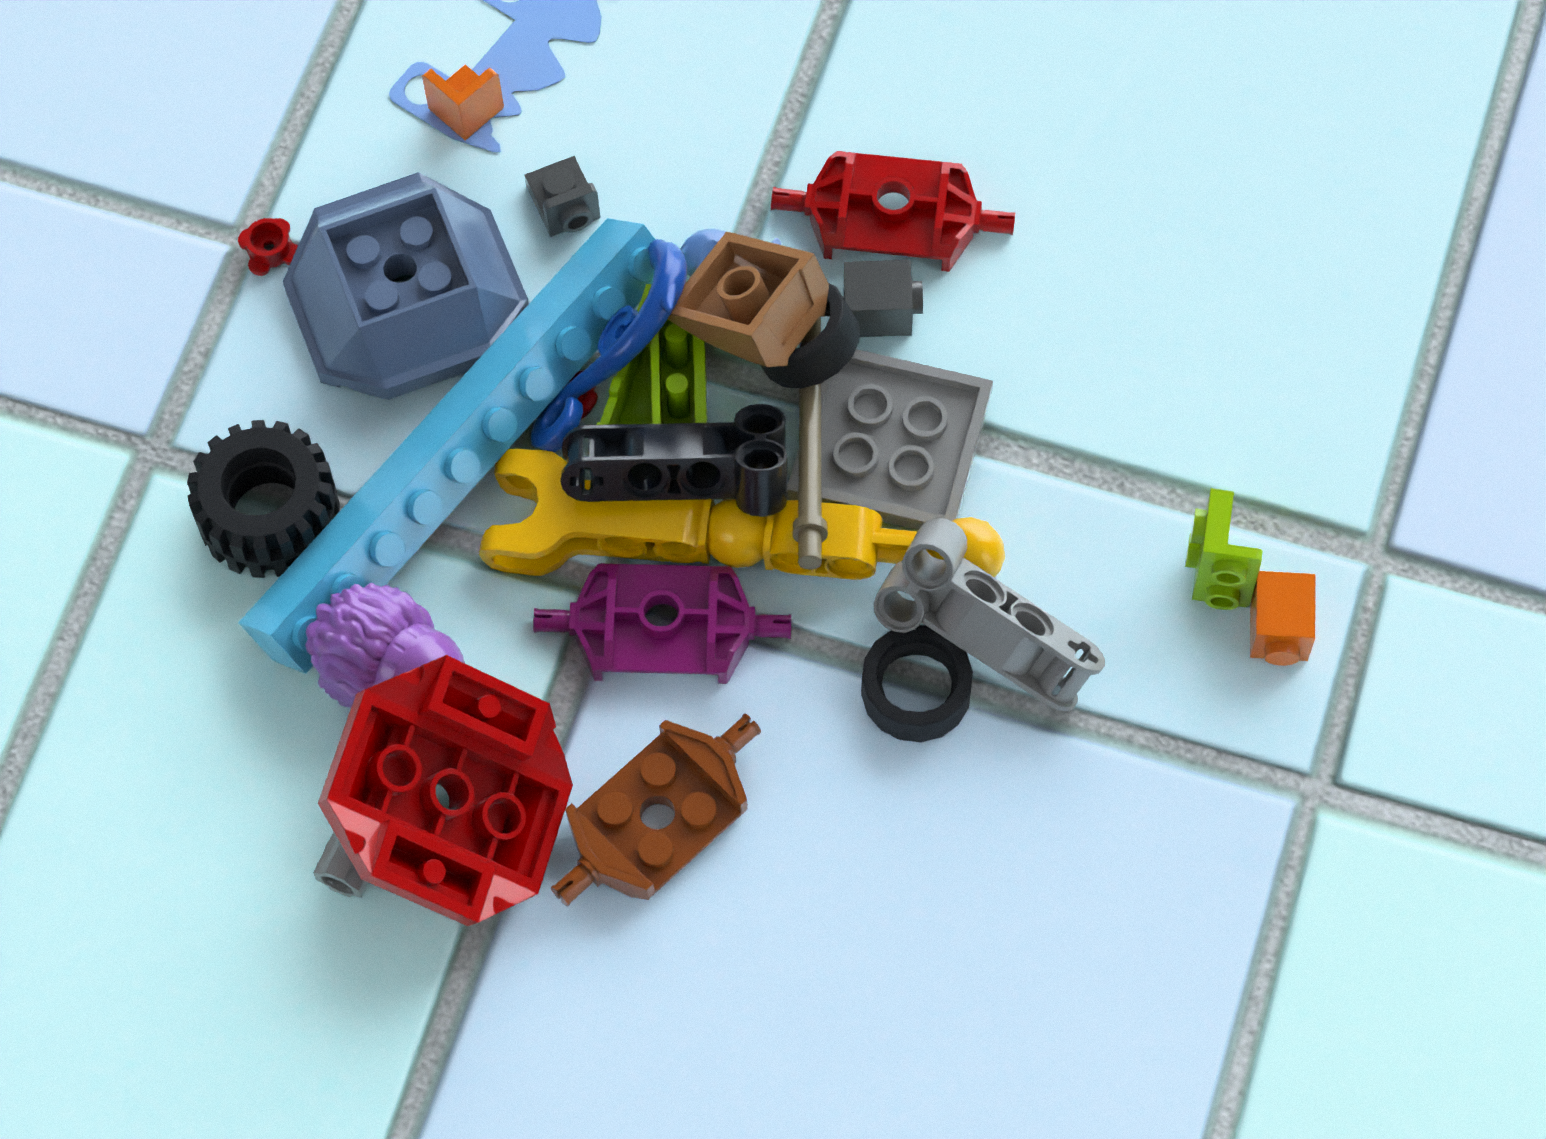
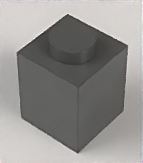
(882, 296)

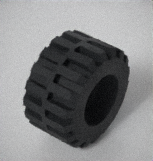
(255, 459)

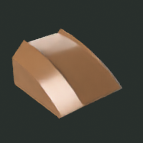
(753, 299)

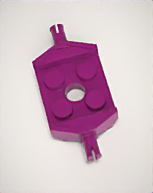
(703, 639)

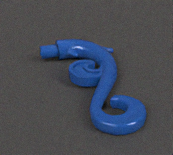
(618, 344)

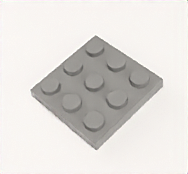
(898, 438)

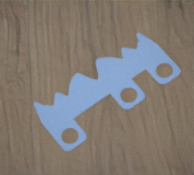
(518, 57)

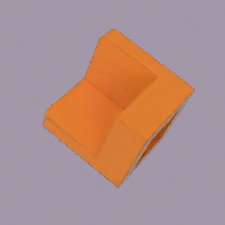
(464, 98)

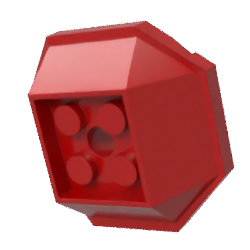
(492, 757)

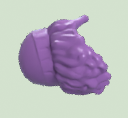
(371, 638)

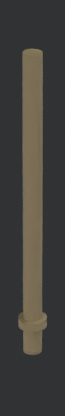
(810, 527)

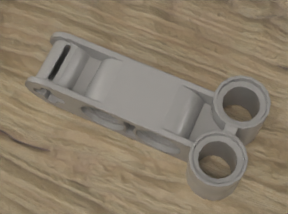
(984, 617)

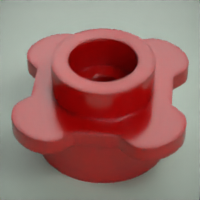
(263, 233)

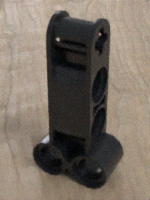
(684, 461)

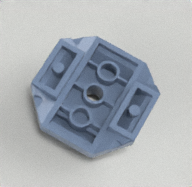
(410, 333)

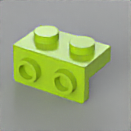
(1223, 571)

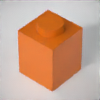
(1283, 617)

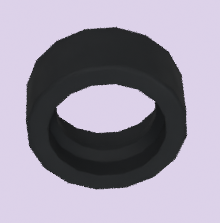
(826, 353)
(909, 724)

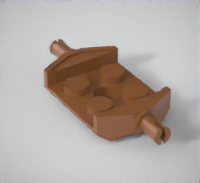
(677, 770)

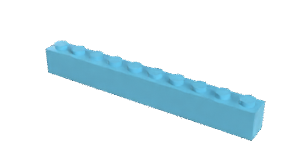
(458, 438)

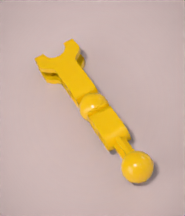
(692, 530)

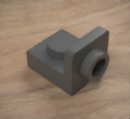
(563, 196)

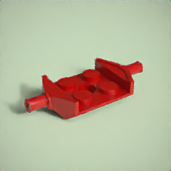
(932, 224)

